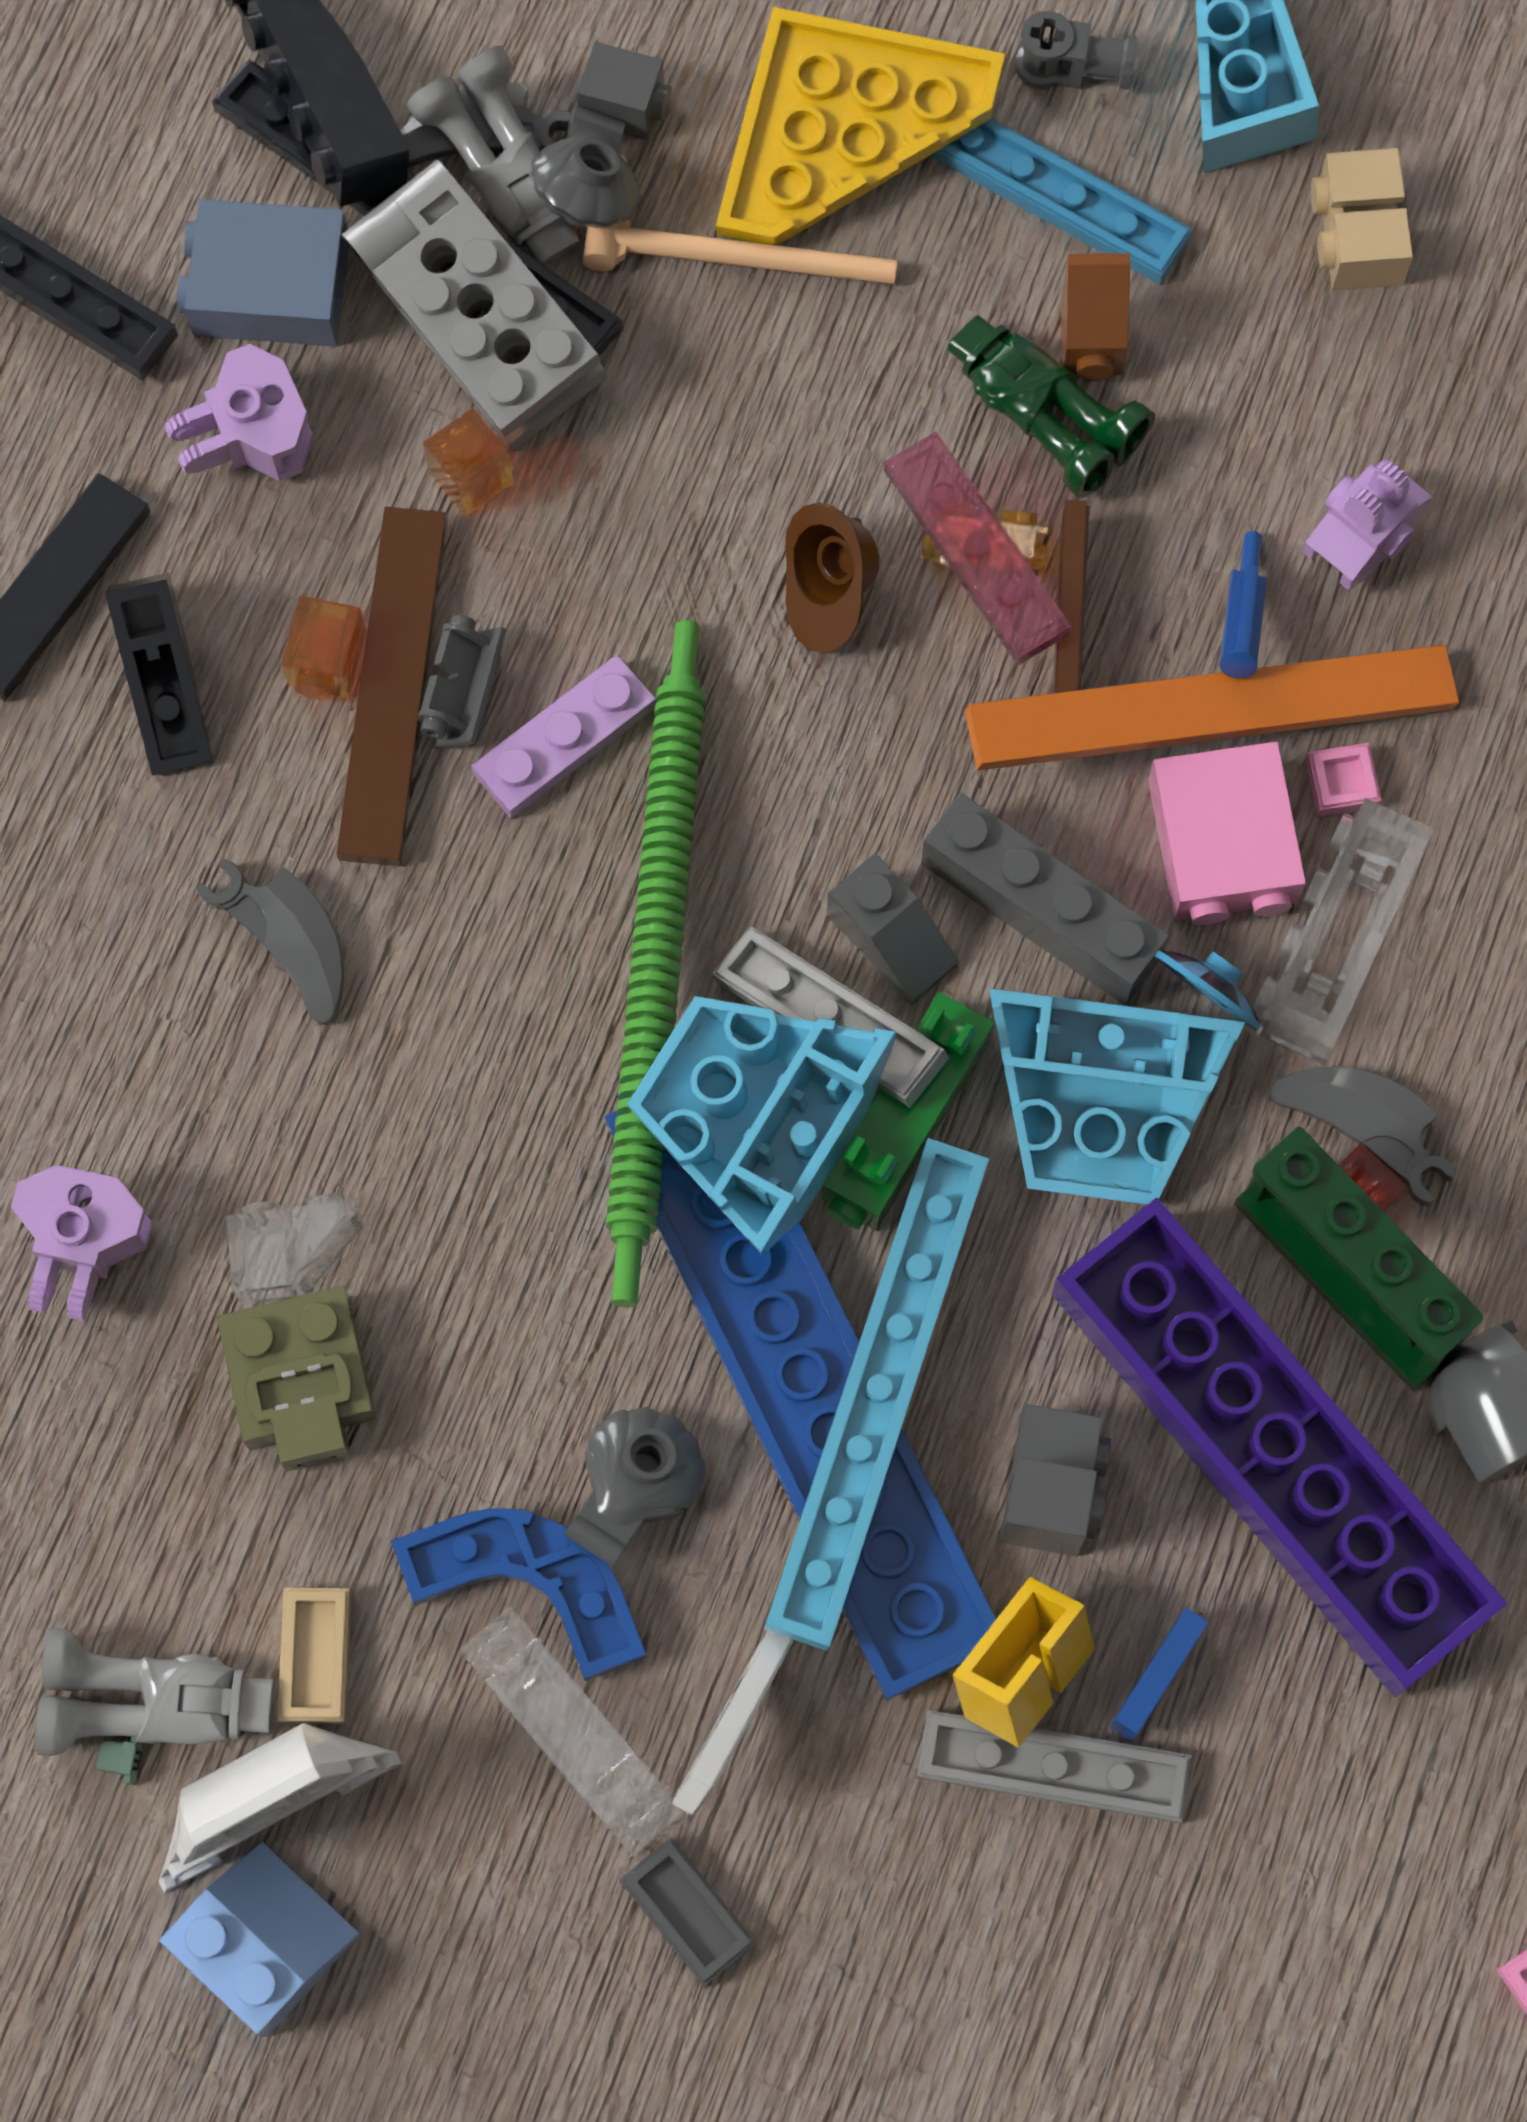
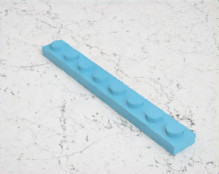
(876, 1396)

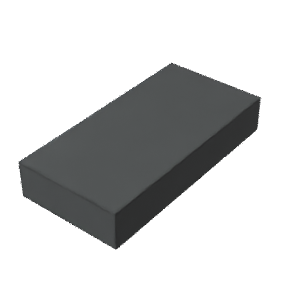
(687, 1912)

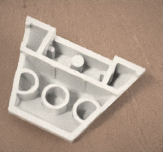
(262, 1791)

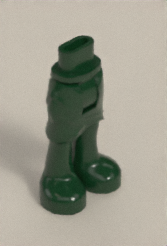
(1024, 382)

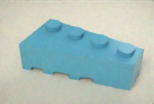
(1251, 82)

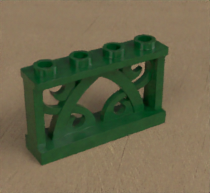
(1357, 1258)

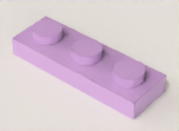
(563, 736)

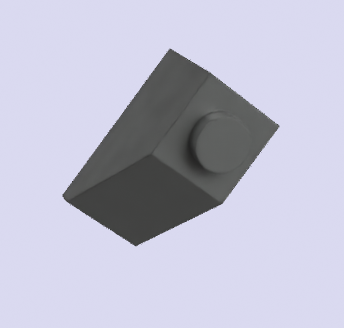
(891, 928)

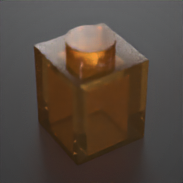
(468, 462)
(323, 648)

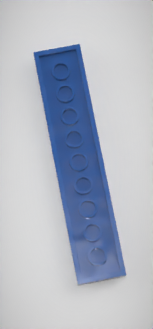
(789, 1361)

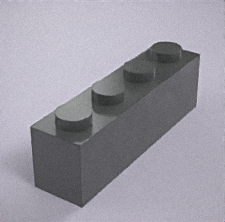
(1043, 898)

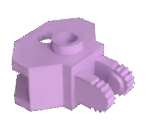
(256, 419)
(1367, 521)
(76, 1237)

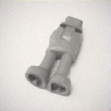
(503, 181)
(184, 1698)

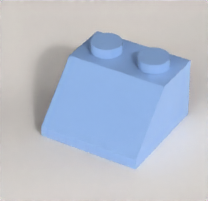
(259, 1939)

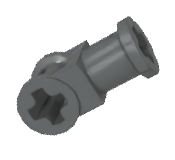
(1071, 53)

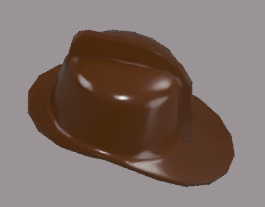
(827, 573)

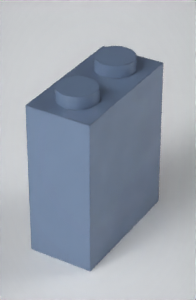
(264, 272)

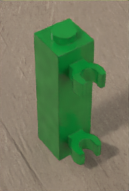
(894, 1135)

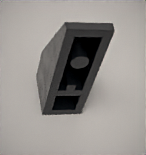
(159, 672)

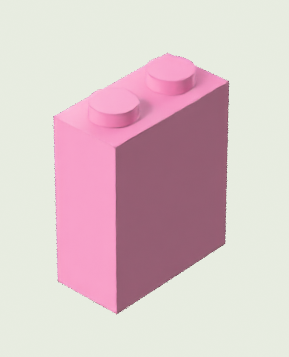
(1226, 833)

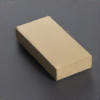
(314, 1655)

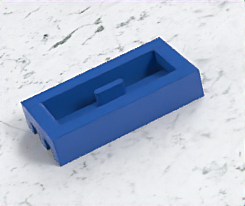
(1158, 1674)

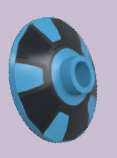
(1214, 979)

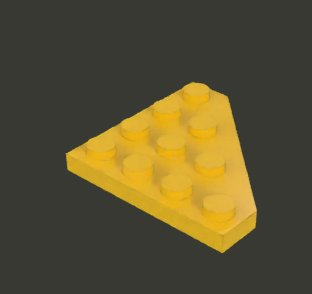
(843, 113)

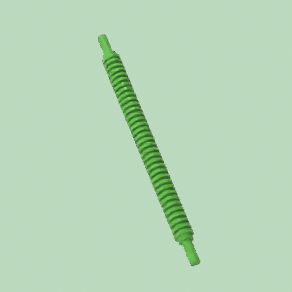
(655, 954)

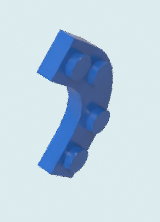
(531, 1551)

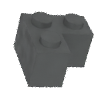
(1053, 1481)

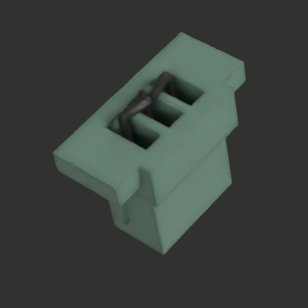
(121, 1759)

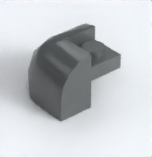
(1484, 1401)

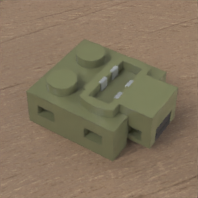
(298, 1376)

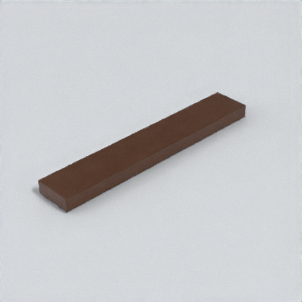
(392, 687)

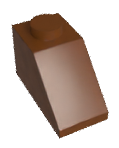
(1095, 314)

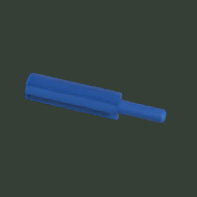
(1244, 612)

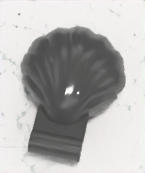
(586, 175)
(639, 1473)

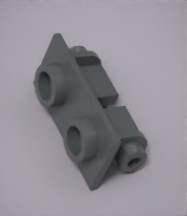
(456, 708)

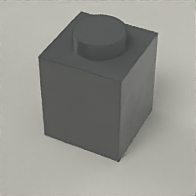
(625, 88)

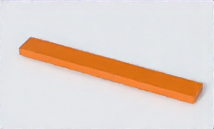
(1210, 707)

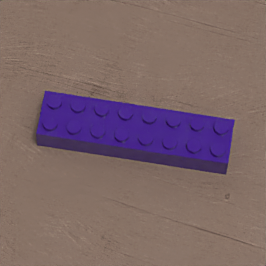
(1277, 1447)

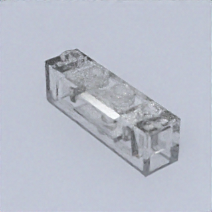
(1383, 841)
(573, 1733)

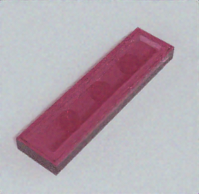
(977, 548)

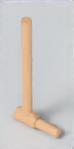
(610, 245)

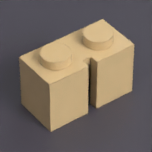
(1364, 233)

